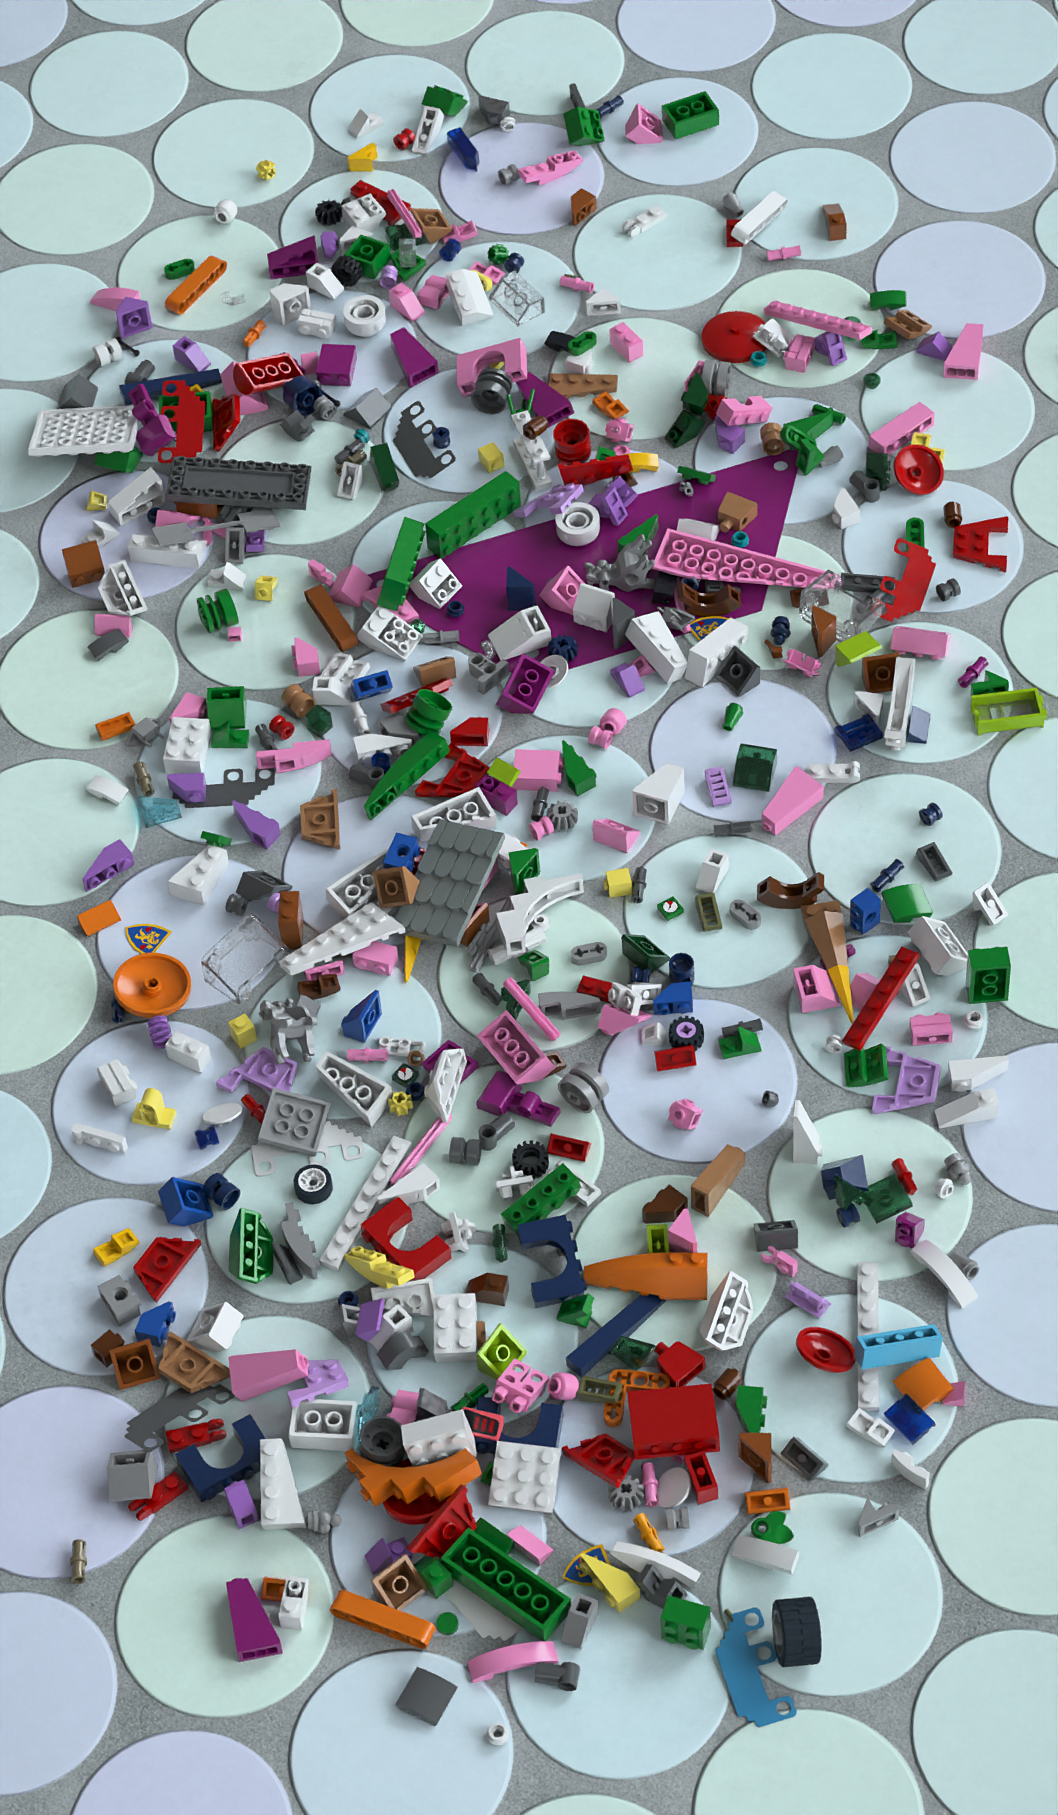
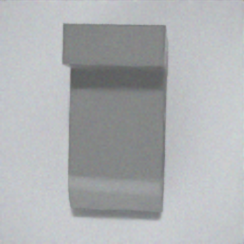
(486, 672)

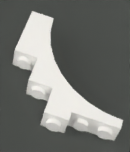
(900, 703)
(525, 907)

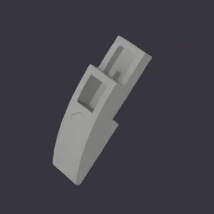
(299, 1243)

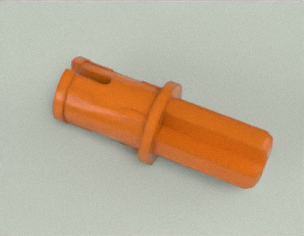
(254, 333)

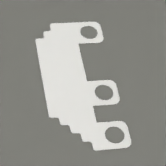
(330, 1137)
(480, 1614)

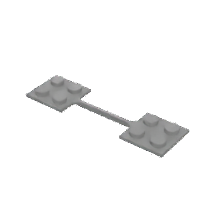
(182, 534)

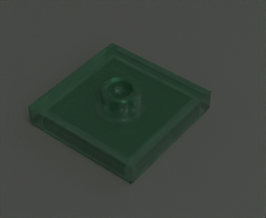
(888, 1198)

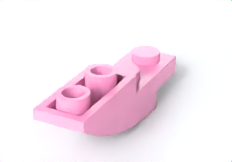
(552, 169)
(300, 756)

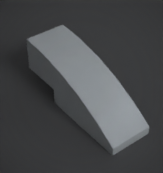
(568, 1004)

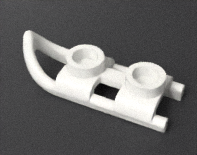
(402, 1044)

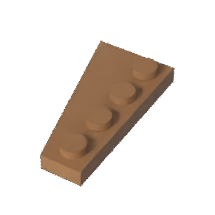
(582, 384)

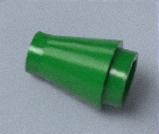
(732, 715)

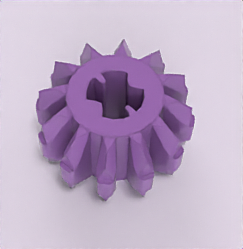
(159, 1031)

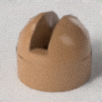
(415, 1053)

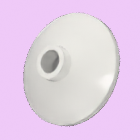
(560, 667)

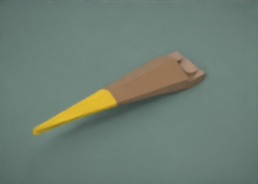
(827, 932)

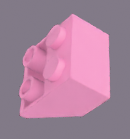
(814, 989)

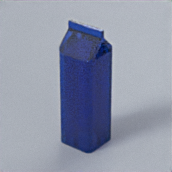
(463, 148)

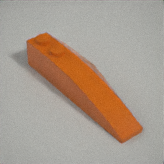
(662, 1274)

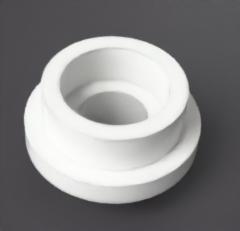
(507, 124)
(545, 922)
(974, 1015)
(944, 1188)
(497, 1728)

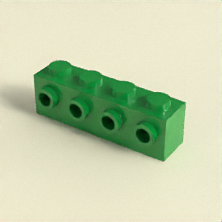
(542, 1198)

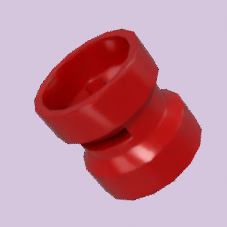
(402, 140)
(280, 726)

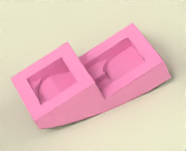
(462, 233)
(491, 272)

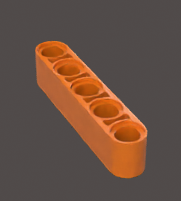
(195, 285)
(382, 1619)

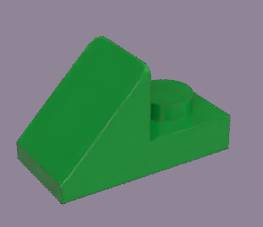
(808, 456)
(991, 684)
(229, 738)
(536, 964)
(742, 1044)
(576, 1311)

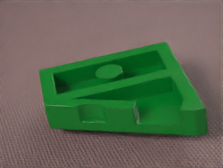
(406, 272)

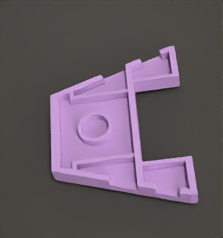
(555, 499)
(261, 1071)
(915, 1085)
(322, 1377)

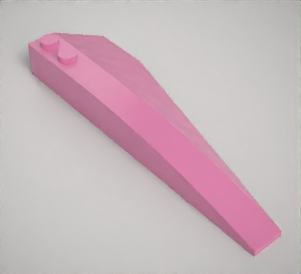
(711, 560)

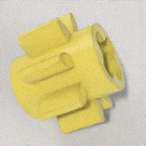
(266, 170)
(400, 1103)

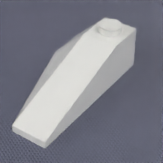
(805, 1137)

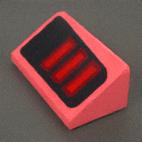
(484, 1424)

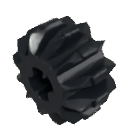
(328, 212)

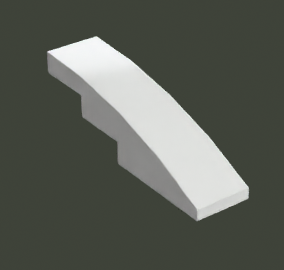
(668, 1567)

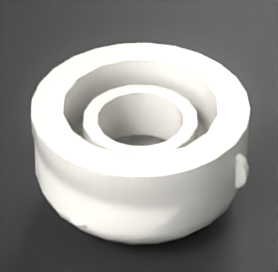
(364, 315)
(578, 524)

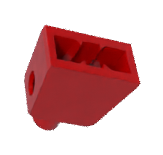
(679, 1363)

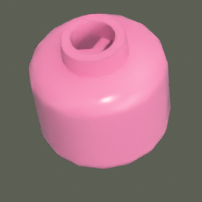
(613, 720)
(563, 1386)

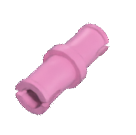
(783, 253)
(577, 284)
(367, 1055)
(650, 1484)

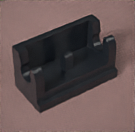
(664, 587)

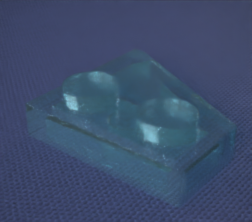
(158, 810)
(368, 1408)

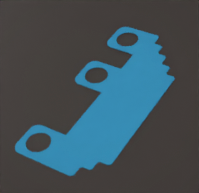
(741, 1673)

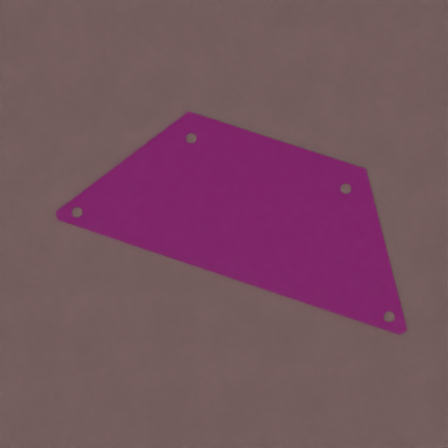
(540, 554)

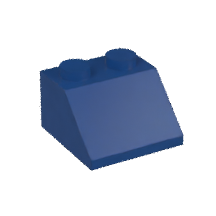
(184, 1202)

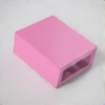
(538, 769)

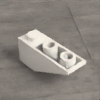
(370, 744)
(412, 1188)

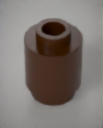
(535, 427)
(952, 514)
(727, 1383)

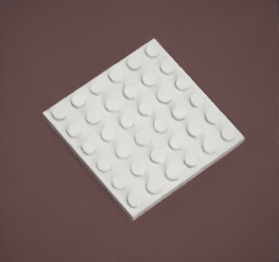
(84, 431)

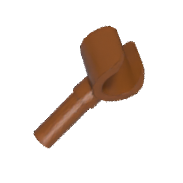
(776, 652)

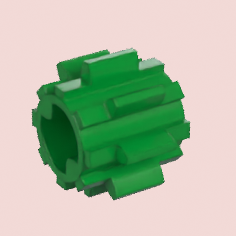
(498, 254)

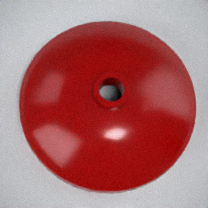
(924, 464)
(825, 1349)

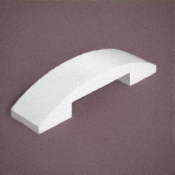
(946, 1271)

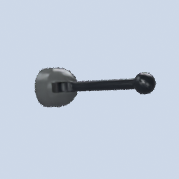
(336, 402)

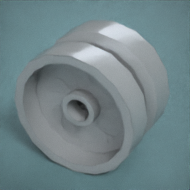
(717, 379)
(583, 1087)

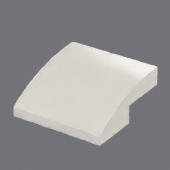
(345, 668)

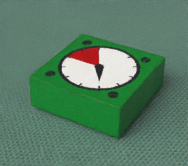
(670, 908)

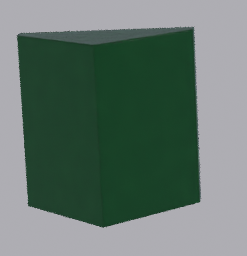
(643, 952)

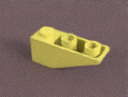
(616, 1584)

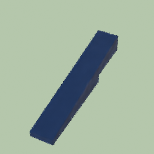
(154, 387)
(604, 1340)

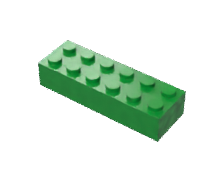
(473, 514)
(402, 564)
(506, 1585)

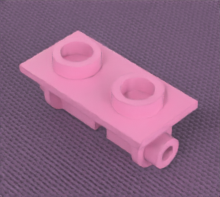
(795, 661)

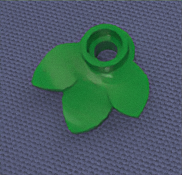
(775, 1529)

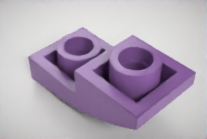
(255, 541)

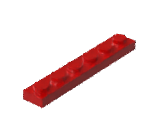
(880, 998)

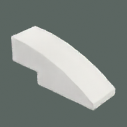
(766, 1554)

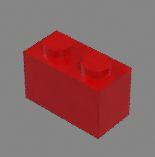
(702, 1478)

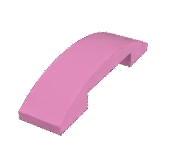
(511, 1658)

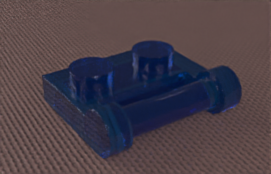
(860, 736)

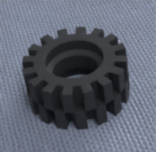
(346, 264)
(530, 1150)

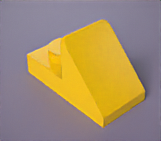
(363, 158)

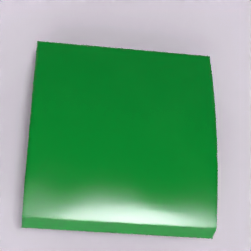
(906, 903)
(866, 1066)

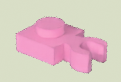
(319, 573)

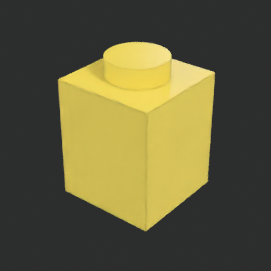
(491, 457)
(618, 882)
(242, 1031)

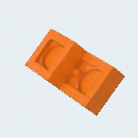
(609, 406)

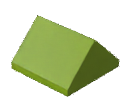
(855, 648)
(499, 1352)

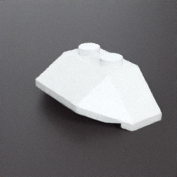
(120, 591)
(445, 1081)
(728, 1314)

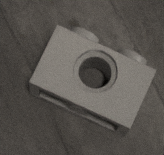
(121, 1310)

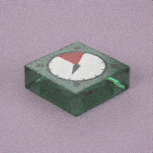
(405, 1075)

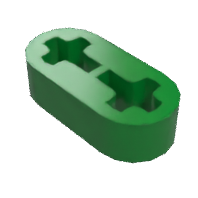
(179, 269)
(582, 343)

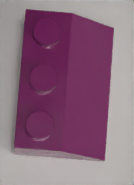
(525, 686)

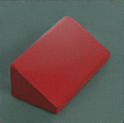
(568, 1147)

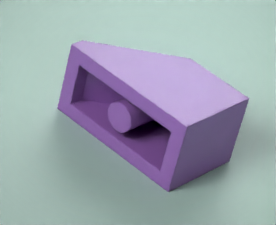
(729, 437)
(188, 786)

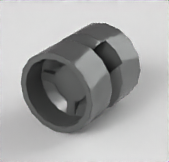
(462, 1150)

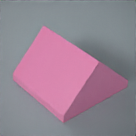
(349, 586)
(614, 834)
(862, 988)
(681, 1234)

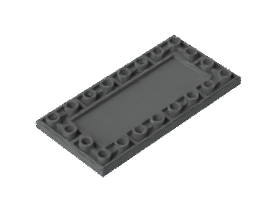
(238, 483)

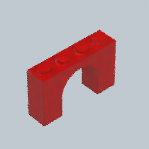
(385, 1223)

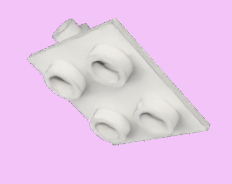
(774, 337)

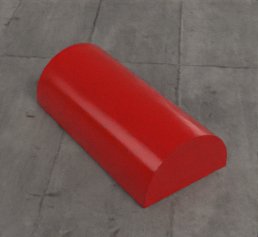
(264, 373)

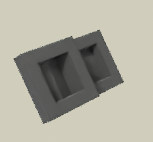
(111, 641)

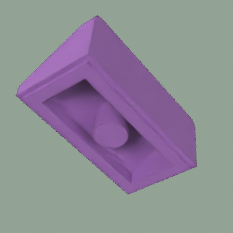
(369, 1319)

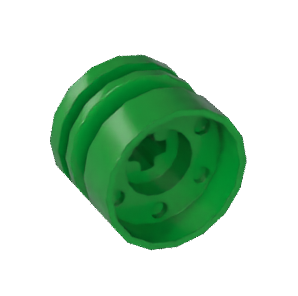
(219, 610)
(428, 712)

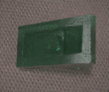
(513, 1006)
(846, 1193)

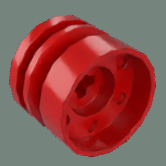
(572, 441)

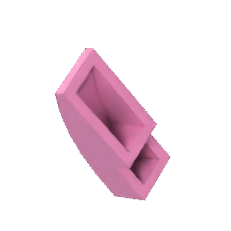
(113, 297)

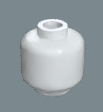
(225, 211)

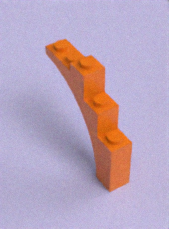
(409, 1483)

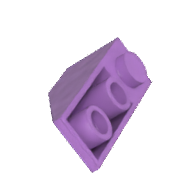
(258, 827)
(109, 863)

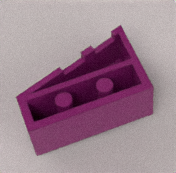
(293, 259)

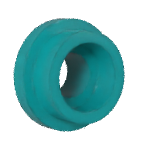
(758, 359)
(361, 434)
(740, 539)

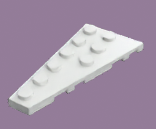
(343, 938)

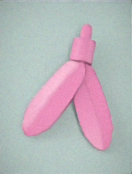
(208, 535)

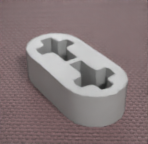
(746, 914)
(589, 953)

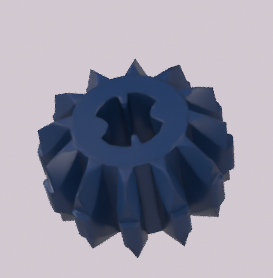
(563, 646)

